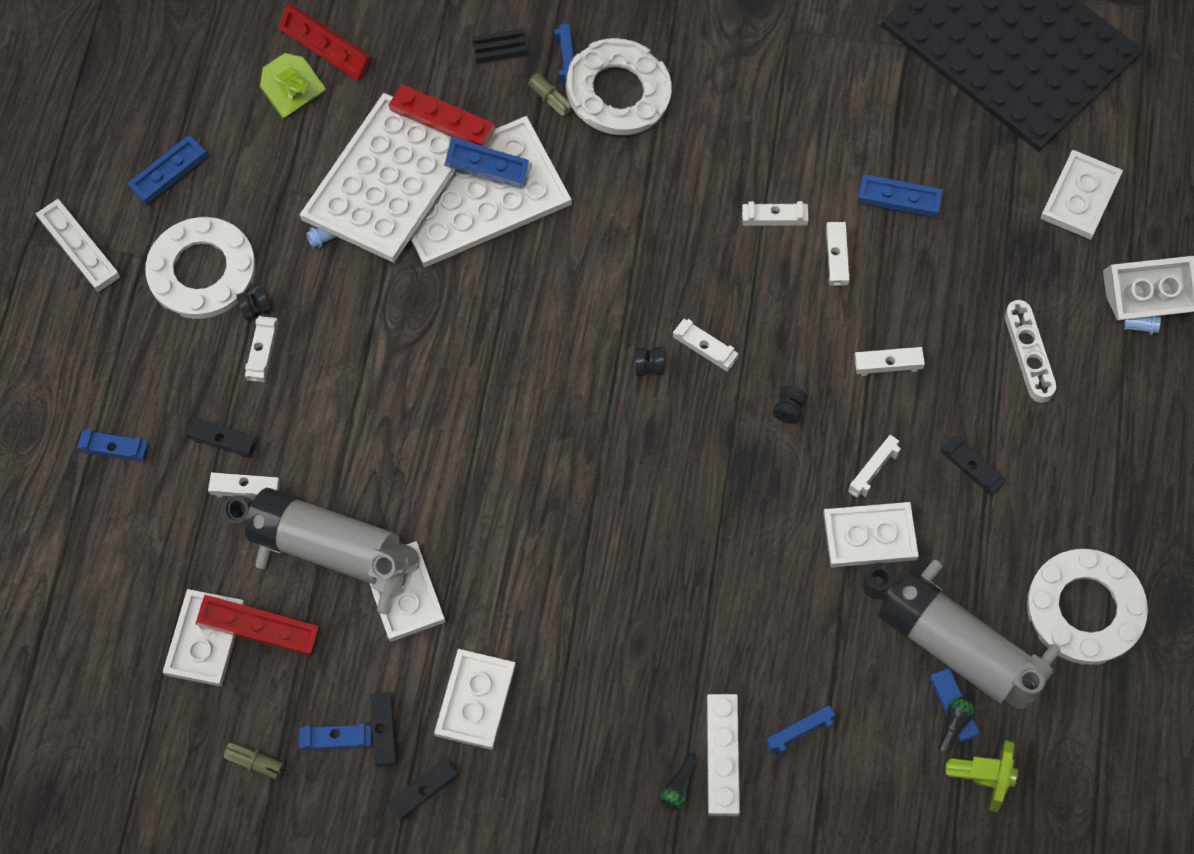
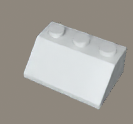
(1150, 287)

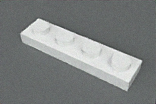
(78, 245)
(722, 755)

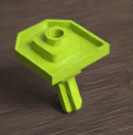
(290, 84)
(988, 772)

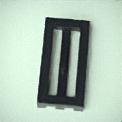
(499, 42)

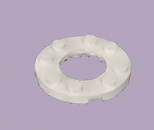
(626, 55)
(209, 300)
(1080, 645)

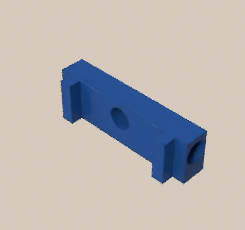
(563, 36)
(126, 448)
(947, 690)
(800, 729)
(321, 737)

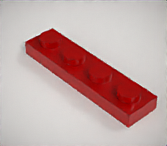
(325, 42)
(441, 116)
(256, 625)

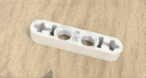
(1032, 350)

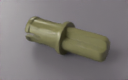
(550, 94)
(253, 760)

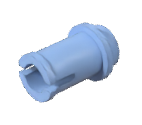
(318, 236)
(1146, 324)

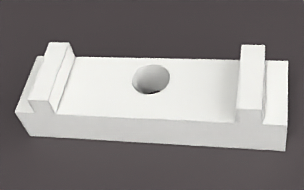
(762, 214)
(837, 264)
(264, 337)
(695, 337)
(902, 359)
(860, 483)
(230, 484)

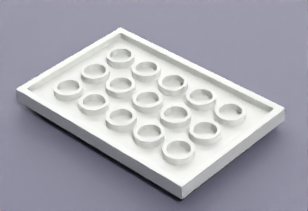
(382, 183)
(480, 208)

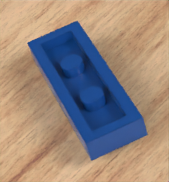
(486, 162)
(167, 170)
(900, 195)

